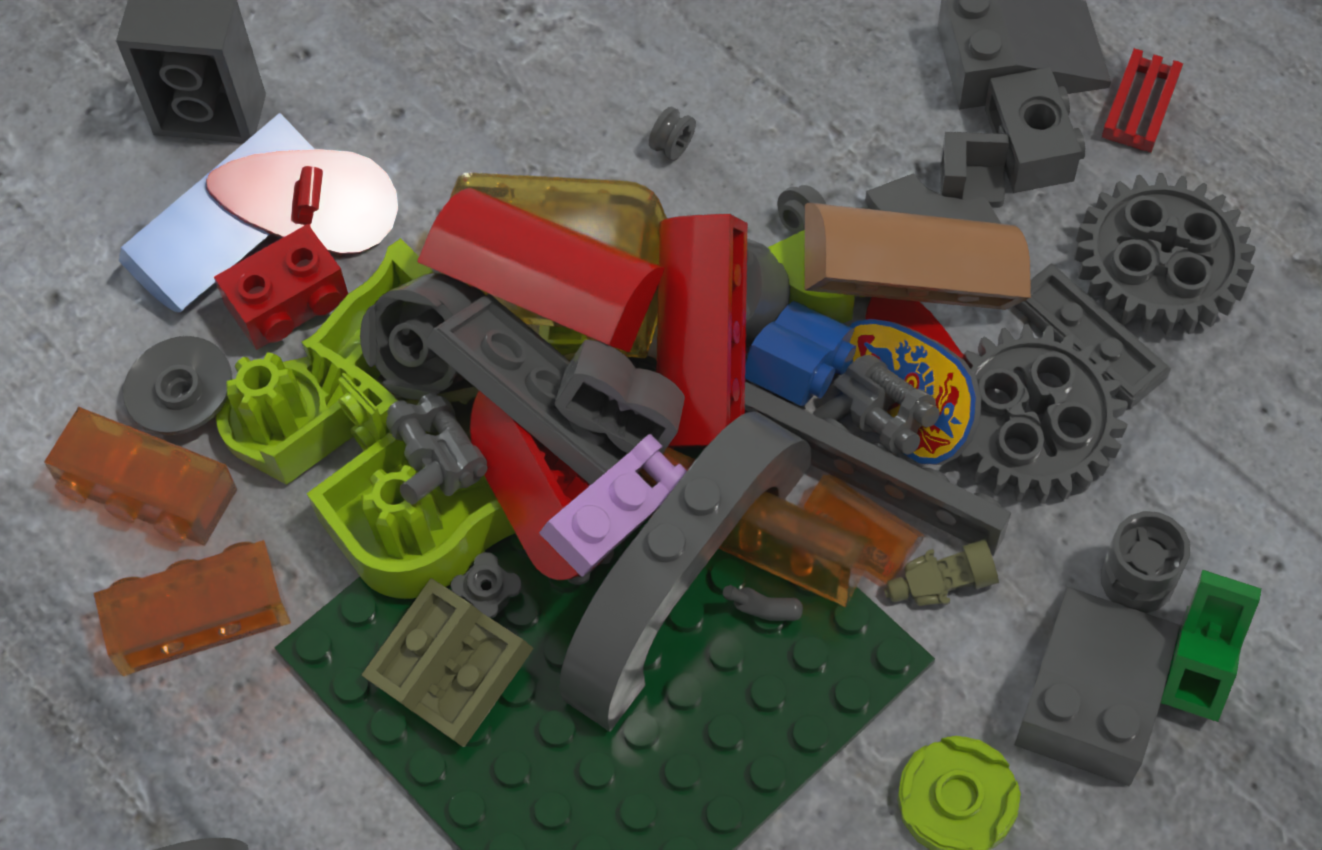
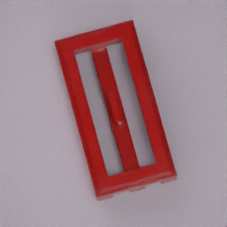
(1153, 69)

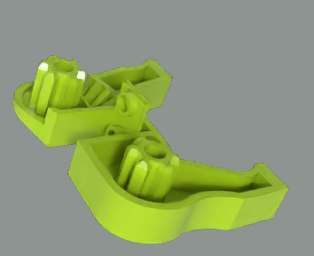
(306, 407)

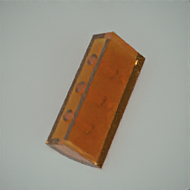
(793, 543)

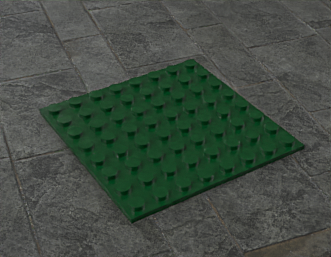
(699, 760)

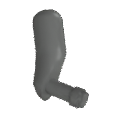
(767, 608)

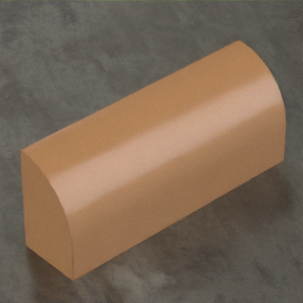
(915, 257)

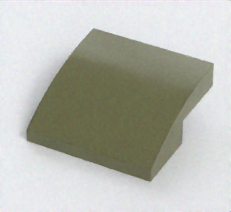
(447, 662)

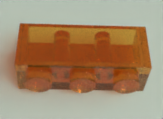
(140, 477)
(191, 607)

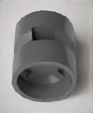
(1145, 561)

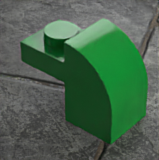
(1210, 645)

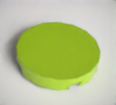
(958, 795)

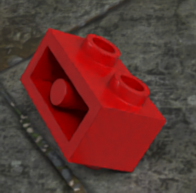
(282, 287)

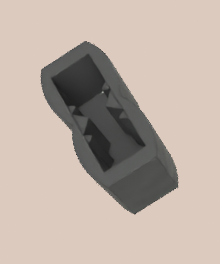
(615, 398)

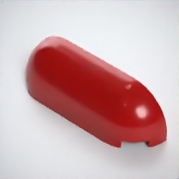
(526, 481)

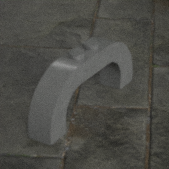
(614, 636)

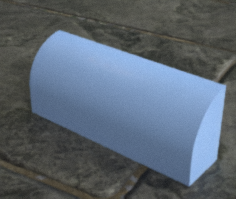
(196, 235)

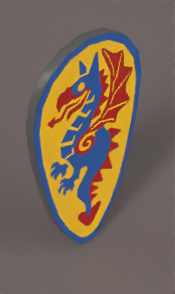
(936, 371)

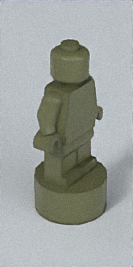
(932, 579)

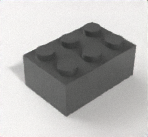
(192, 68)

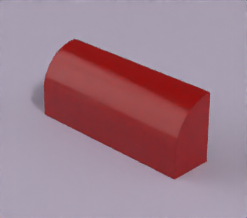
(542, 267)
(703, 321)

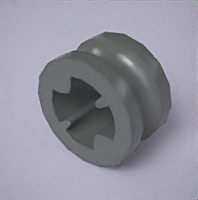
(672, 133)

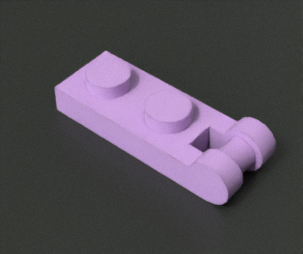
(612, 507)

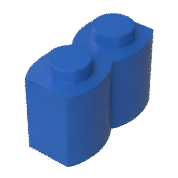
(799, 354)

